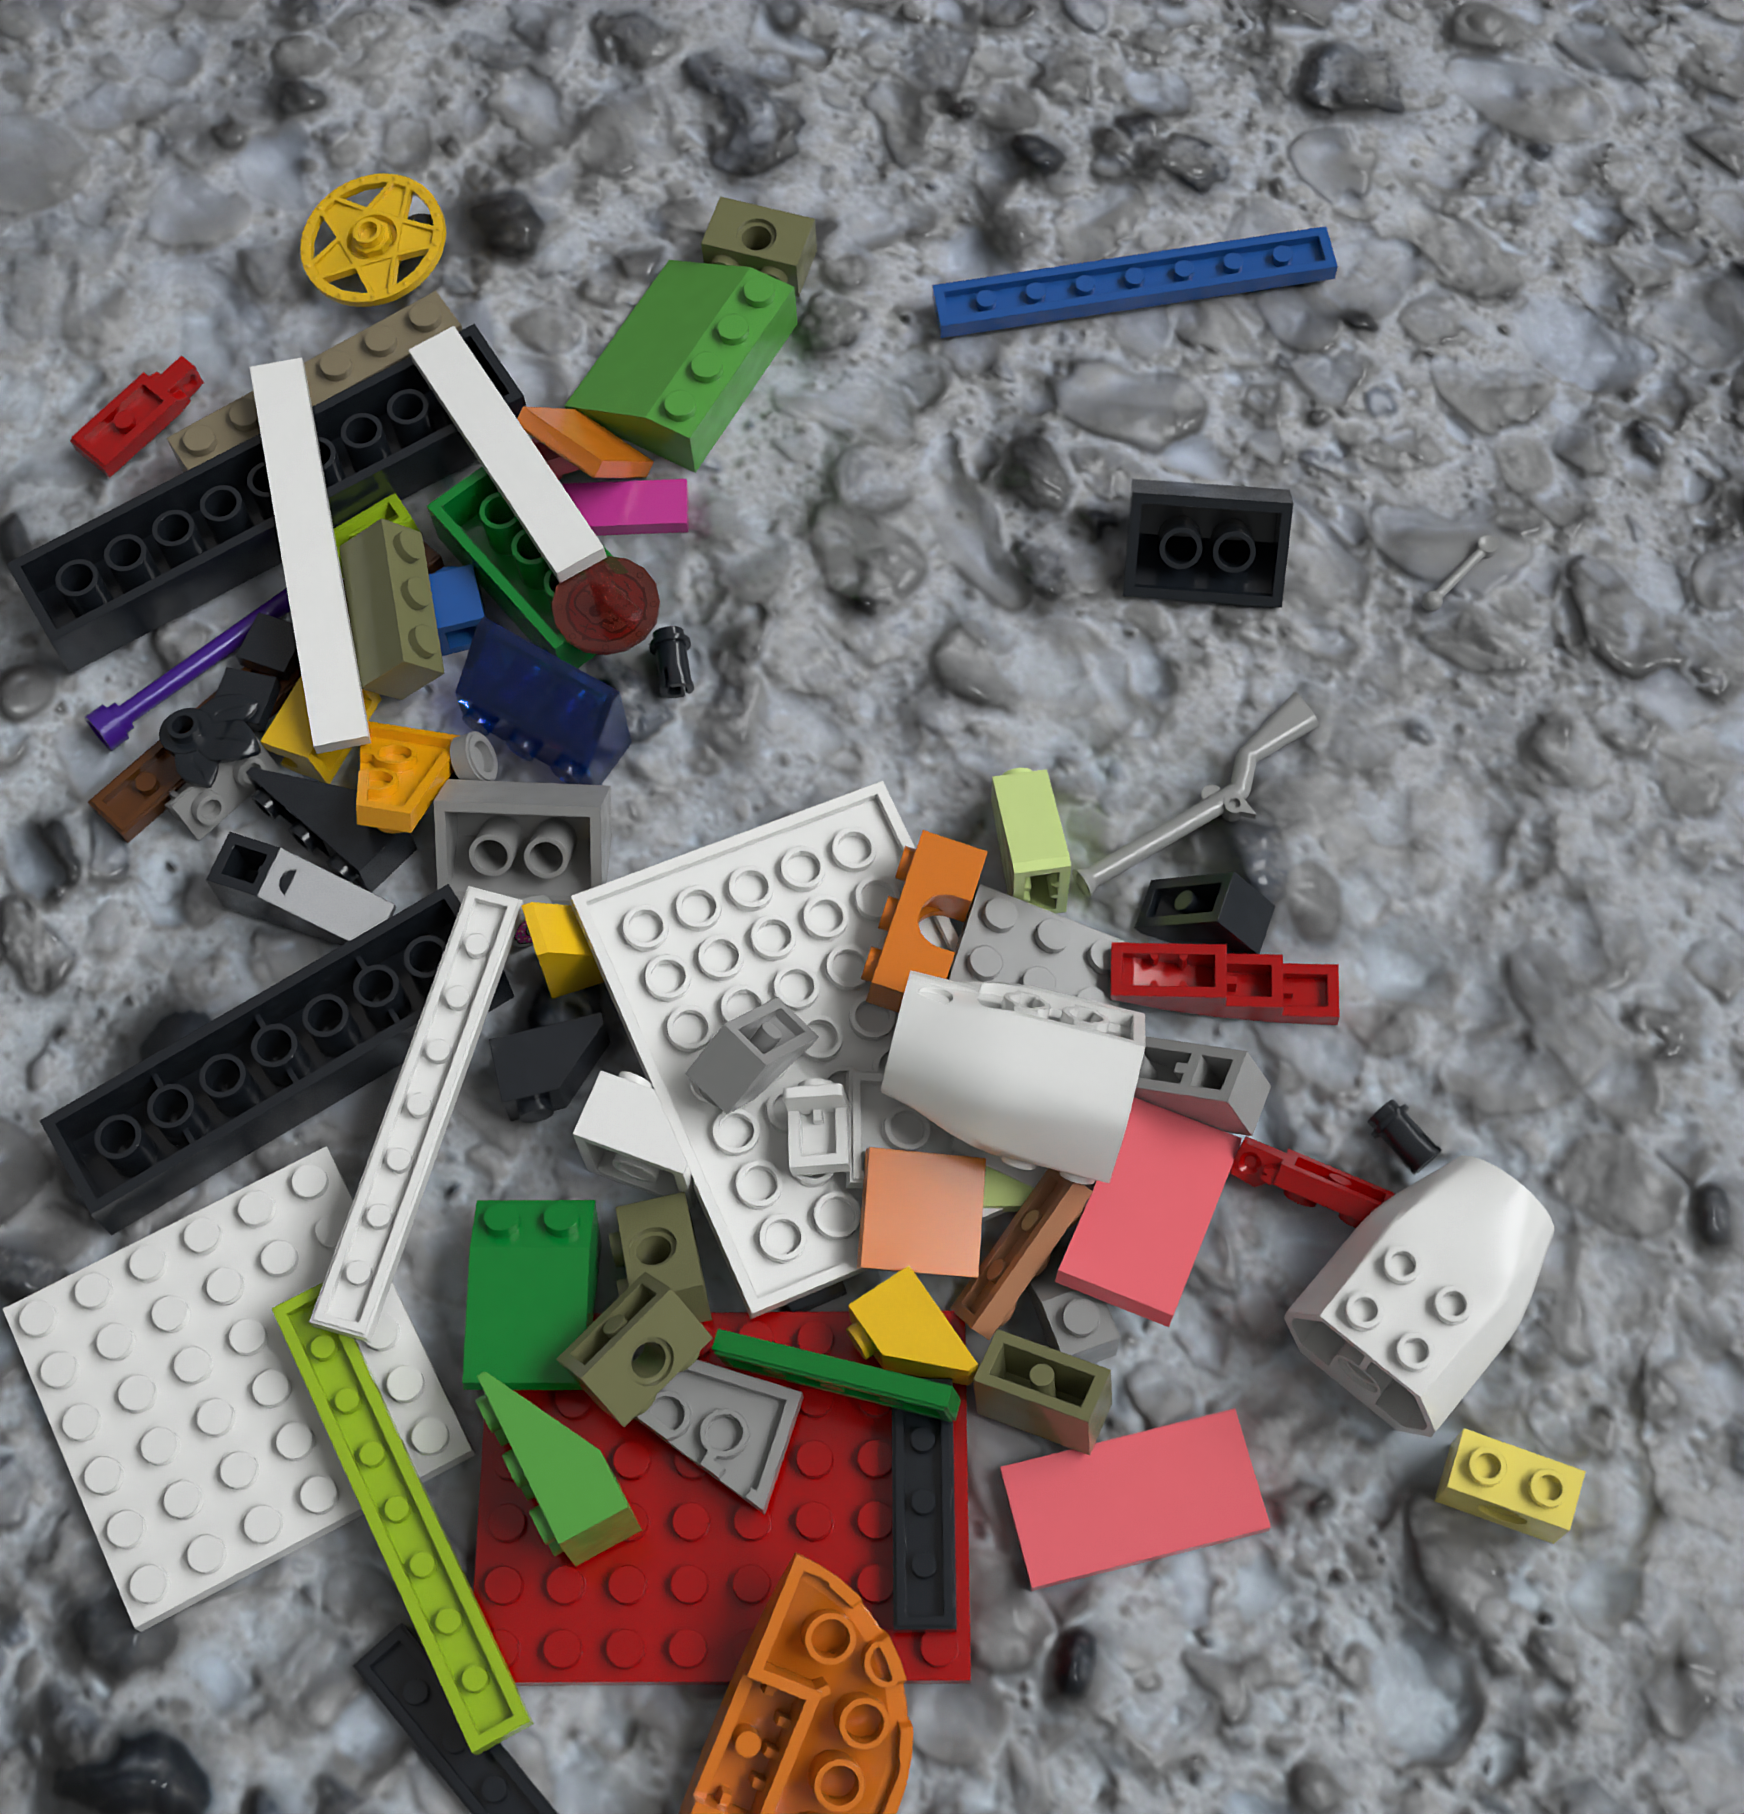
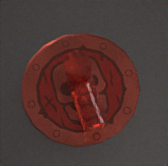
(607, 606)

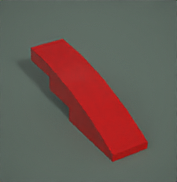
(1224, 984)

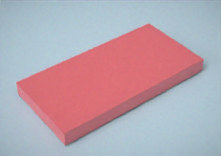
(1152, 1215)
(1134, 1499)

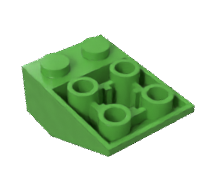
(576, 1490)

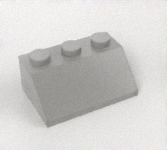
(522, 838)

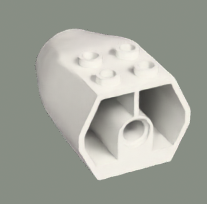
(1019, 1071)
(1426, 1292)

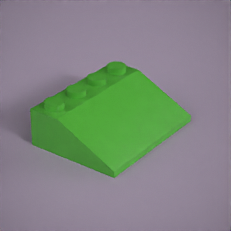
(688, 358)

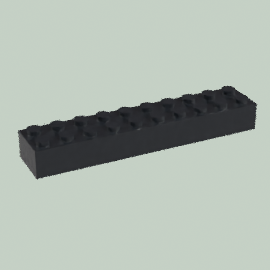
(218, 519)

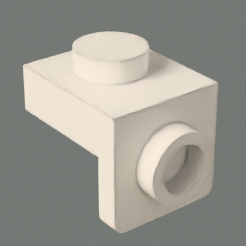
(818, 1127)

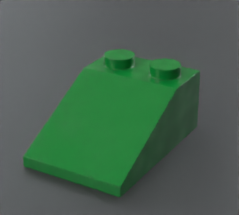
(529, 1290)

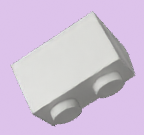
(631, 1139)

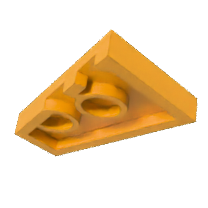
(400, 775)

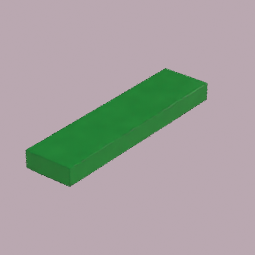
(837, 1375)

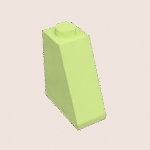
(1031, 839)

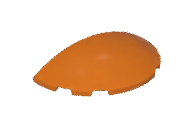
(810, 1710)

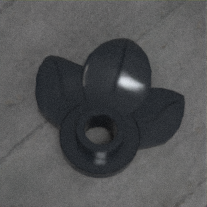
(215, 737)

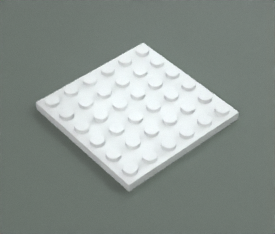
(190, 1404)

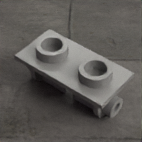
(206, 807)

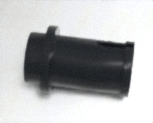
(671, 649)
(1403, 1136)

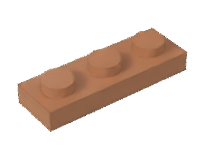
(1021, 1253)

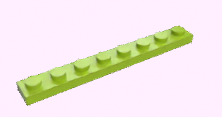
(406, 1528)

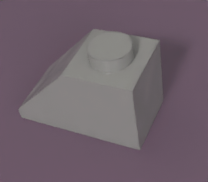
(750, 1055)
(1072, 1319)

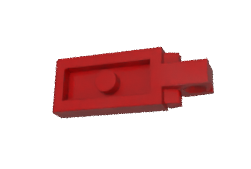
(136, 416)
(1308, 1181)

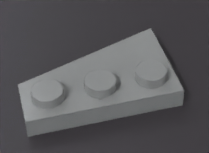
(727, 1426)

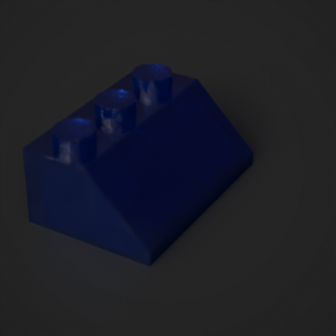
(542, 706)

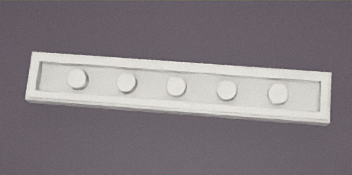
(507, 454)

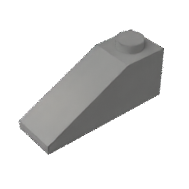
(1203, 1083)

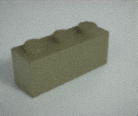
(391, 609)

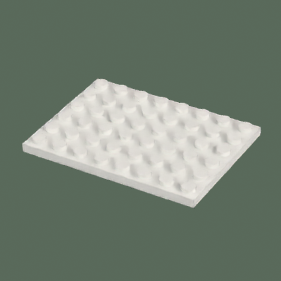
(721, 934)

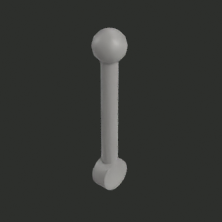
(1485, 547)

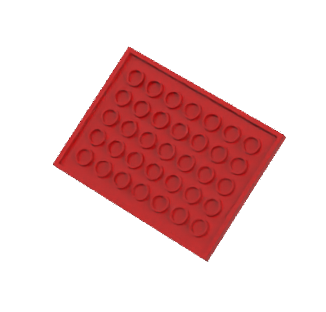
(702, 1569)

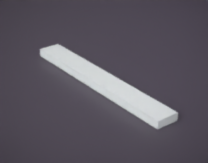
(309, 557)
(417, 1116)

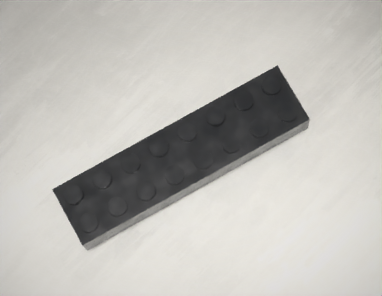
(255, 1068)

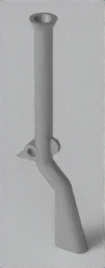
(1283, 727)

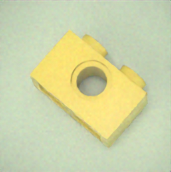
(1510, 1486)

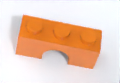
(938, 882)

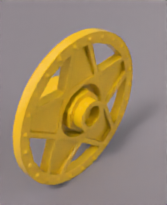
(373, 240)

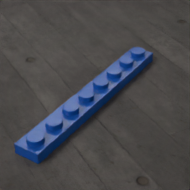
(1134, 282)

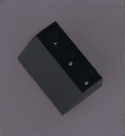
(1207, 542)

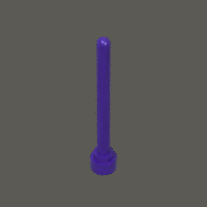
(116, 720)

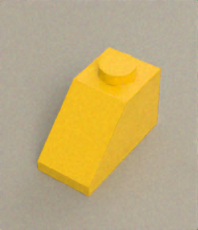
(561, 948)
(908, 1331)

